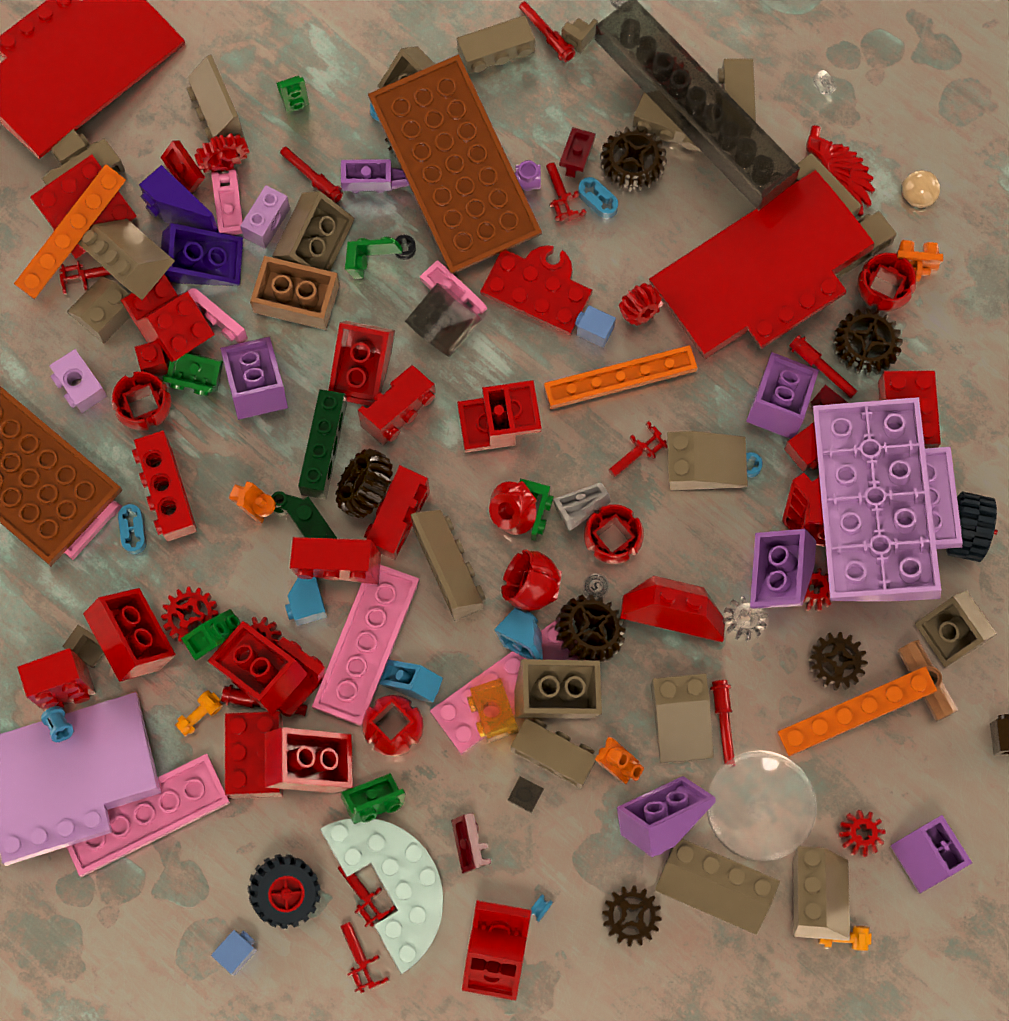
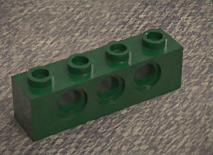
(322, 444)

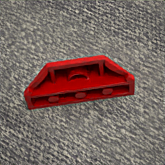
(674, 607)

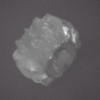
(745, 627)

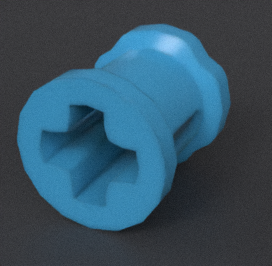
(57, 724)

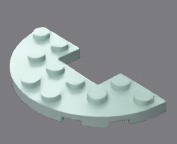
(406, 876)

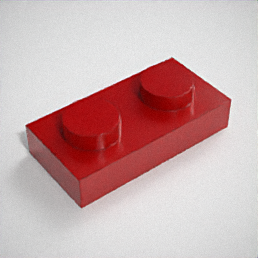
(182, 166)

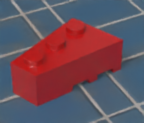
(397, 405)
(393, 519)
(335, 559)

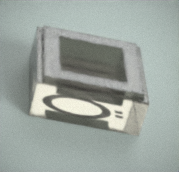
(525, 794)

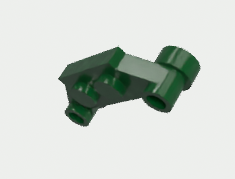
(304, 515)

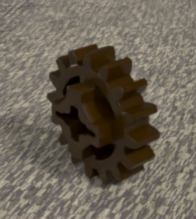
(836, 672)
(623, 905)

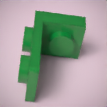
(293, 93)
(357, 251)
(542, 494)
(210, 634)

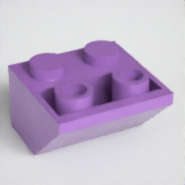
(931, 854)

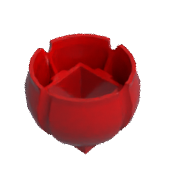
(892, 270)
(136, 388)
(625, 522)
(531, 581)
(405, 738)

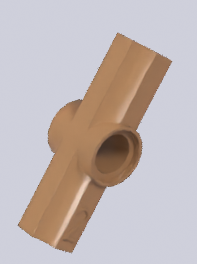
(940, 702)

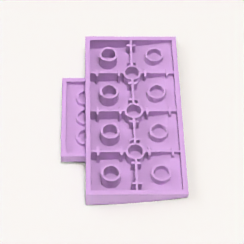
(883, 501)
(63, 789)

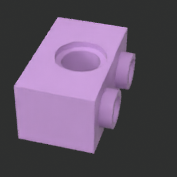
(265, 217)
(71, 368)

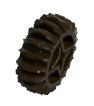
(638, 148)
(888, 345)
(364, 483)
(590, 614)

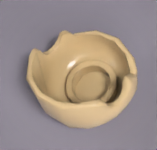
(921, 189)

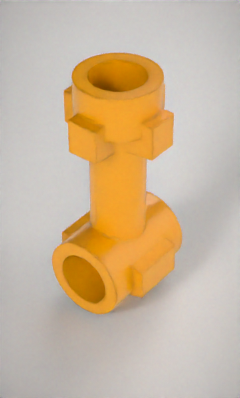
(209, 704)
(859, 938)

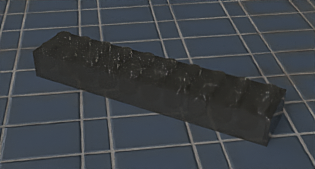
(696, 103)

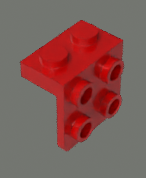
(309, 684)

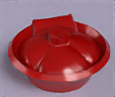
(513, 507)

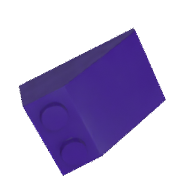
(173, 202)
(202, 256)

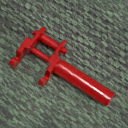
(563, 196)
(82, 274)
(639, 449)
(364, 895)
(360, 959)

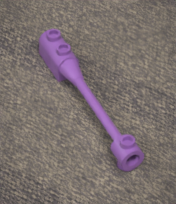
(382, 177)

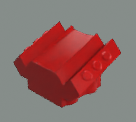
(805, 508)

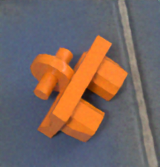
(922, 261)
(253, 501)
(619, 761)

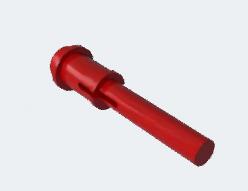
(560, 46)
(319, 181)
(814, 358)
(238, 697)
(723, 708)

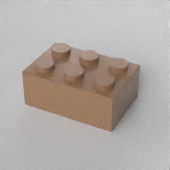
(295, 292)

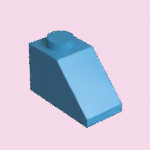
(305, 602)
(521, 634)
(411, 680)

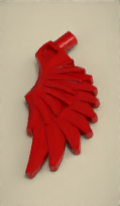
(843, 166)

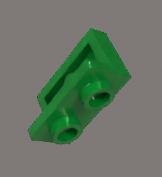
(195, 373)
(373, 798)

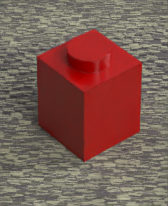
(152, 358)

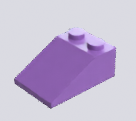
(254, 378)
(782, 396)
(782, 568)
(663, 815)

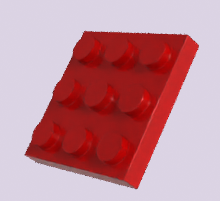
(62, 193)

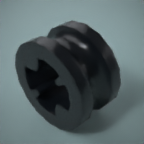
(411, 249)

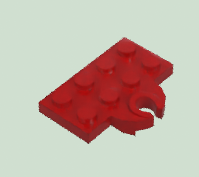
(538, 288)

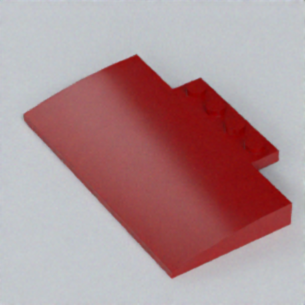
(75, 61)
(765, 268)

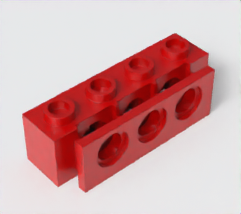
(153, 450)

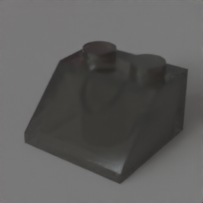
(443, 319)

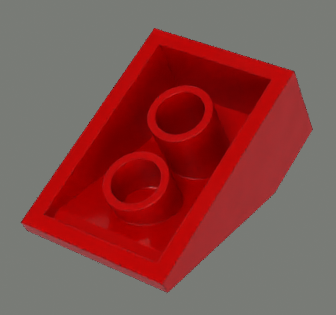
(361, 361)
(258, 667)

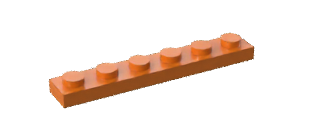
(70, 231)
(620, 377)
(857, 711)

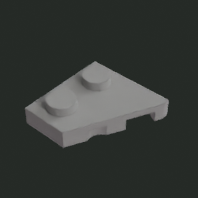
(581, 504)

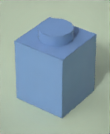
(595, 326)
(235, 951)

